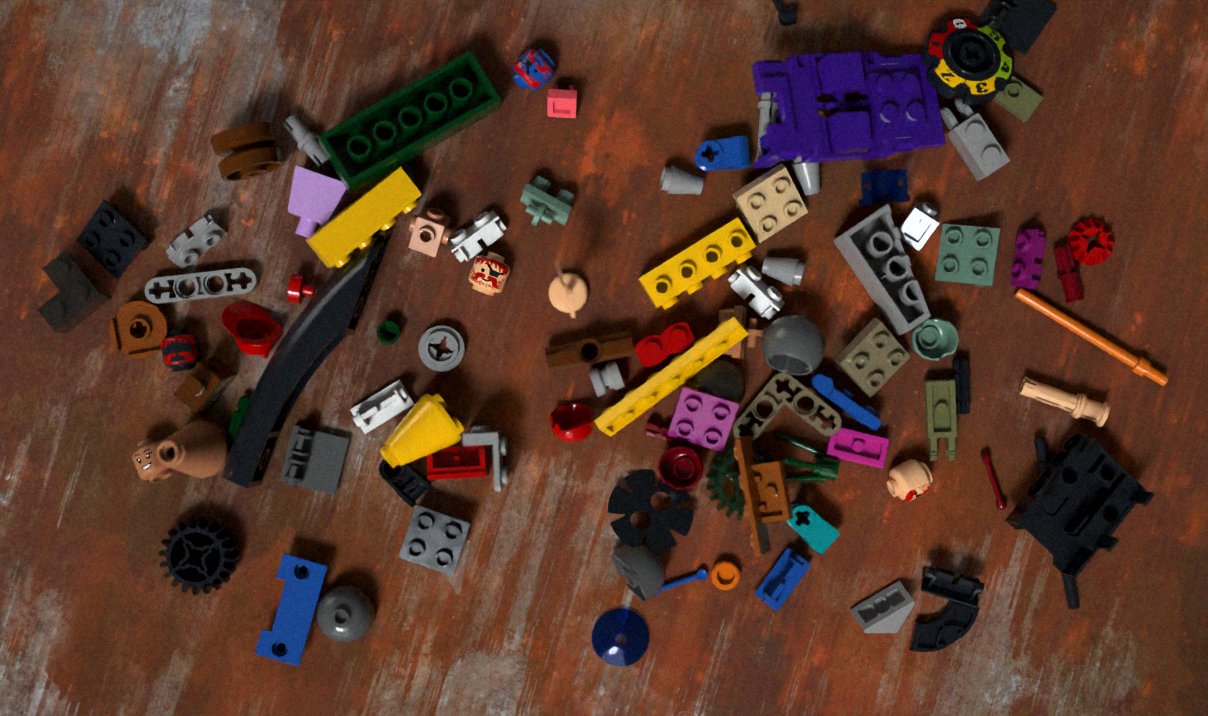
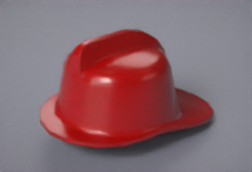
(252, 328)

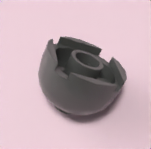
(641, 569)
(345, 613)

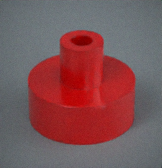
(298, 289)

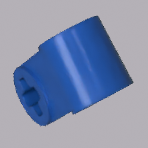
(729, 154)

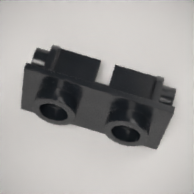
(947, 586)

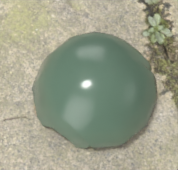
(934, 338)

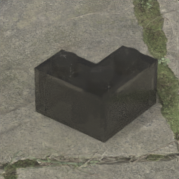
(78, 295)

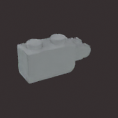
(974, 141)

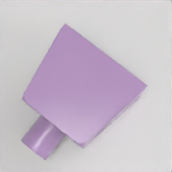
(315, 199)

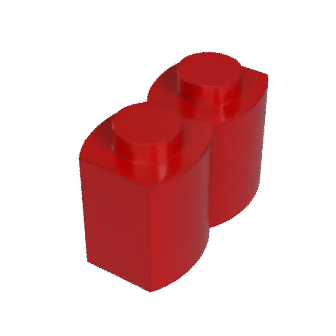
(672, 341)

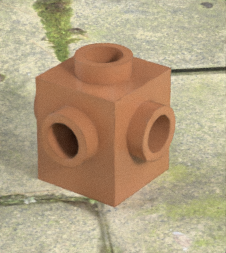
(430, 231)

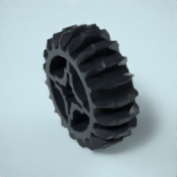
(205, 564)

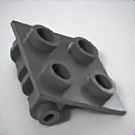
(314, 460)

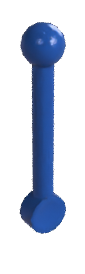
(701, 574)

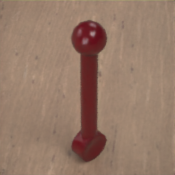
(1001, 504)

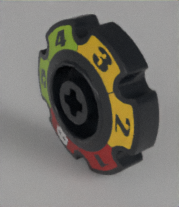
(967, 60)

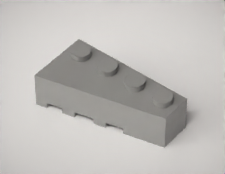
(884, 270)

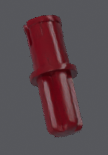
(1068, 273)

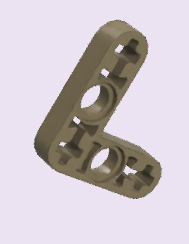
(779, 401)

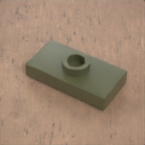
(1018, 99)

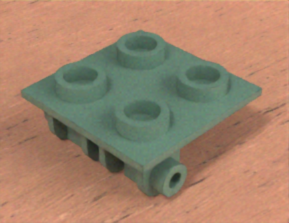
(967, 254)

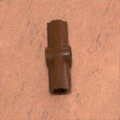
(609, 348)

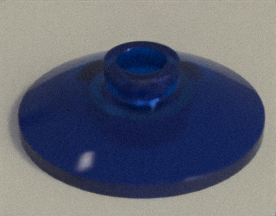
(620, 622)

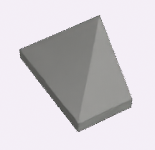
(885, 610)

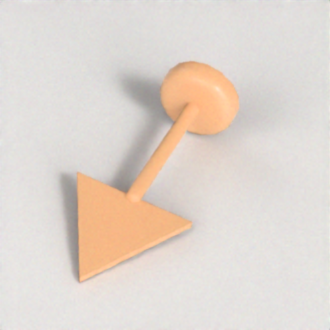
(567, 291)

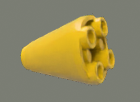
(422, 432)

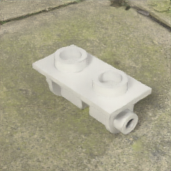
(466, 240)
(765, 297)
(381, 407)

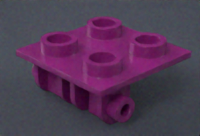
(703, 418)

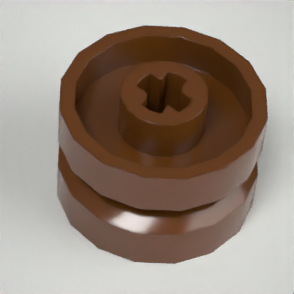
(247, 151)

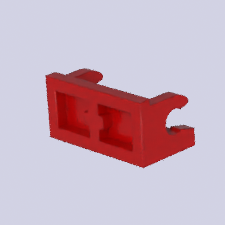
(458, 463)

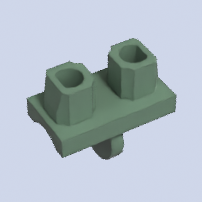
(543, 205)

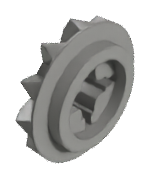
(429, 354)

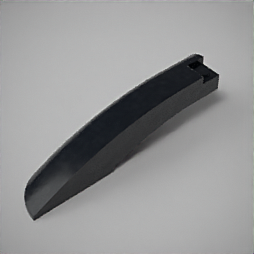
(306, 345)

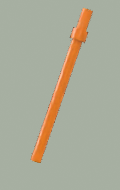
(1138, 364)

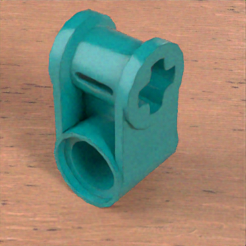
(814, 530)

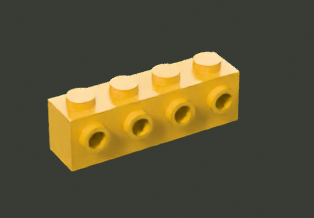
(364, 217)
(697, 263)

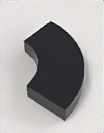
(944, 629)

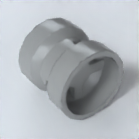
(606, 378)

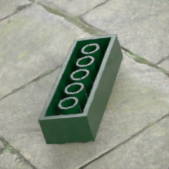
(409, 122)

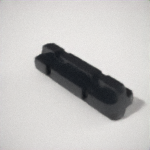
(962, 384)

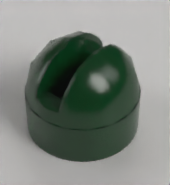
(390, 328)

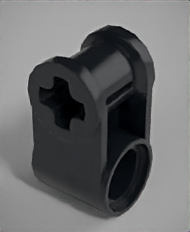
(406, 481)

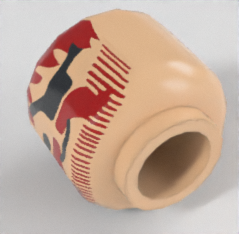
(489, 274)
(909, 480)

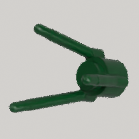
(823, 466)

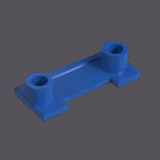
(294, 611)

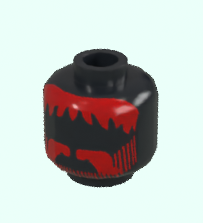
(181, 350)

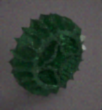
(738, 493)

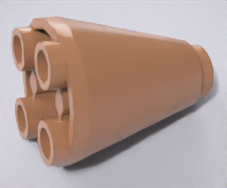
(195, 449)

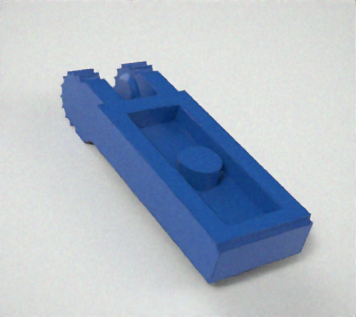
(843, 400)

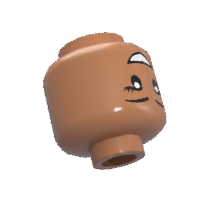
(147, 463)

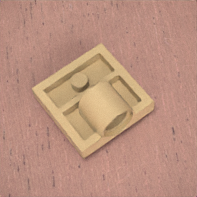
(769, 203)

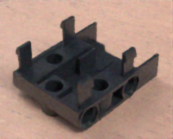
(1069, 511)

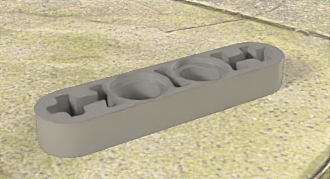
(202, 288)

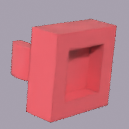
(562, 102)

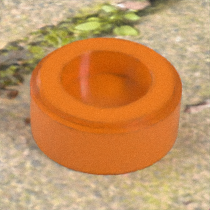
(725, 575)

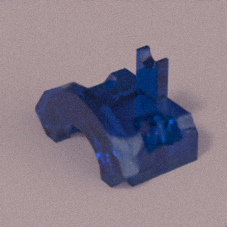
(883, 186)

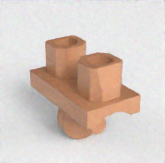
(740, 314)

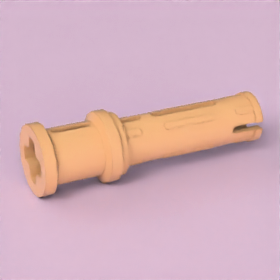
(1076, 405)

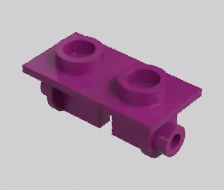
(1028, 246)

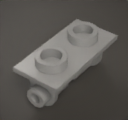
(186, 250)

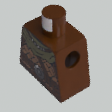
(205, 386)

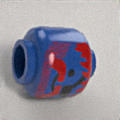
(533, 69)

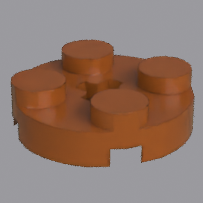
(127, 319)

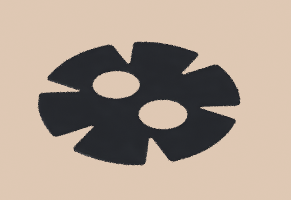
(658, 533)

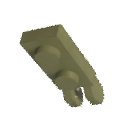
(940, 416)

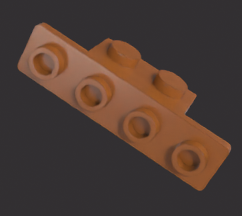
(764, 493)

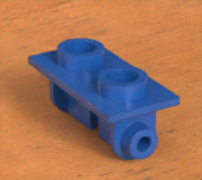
(782, 579)

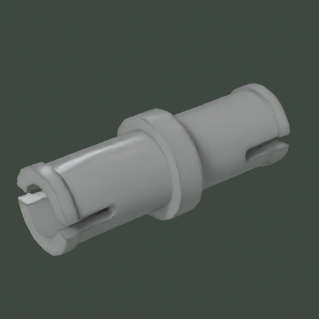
(306, 140)

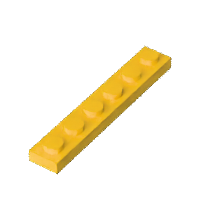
(671, 377)

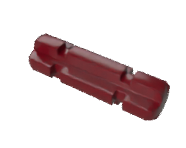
(654, 430)

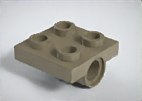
(872, 357)

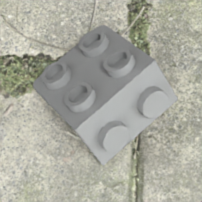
(484, 436)

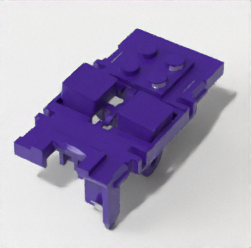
(895, 99)

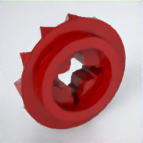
(1079, 245)

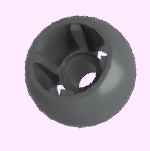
(793, 345)

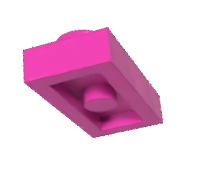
(858, 447)

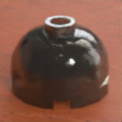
(720, 379)

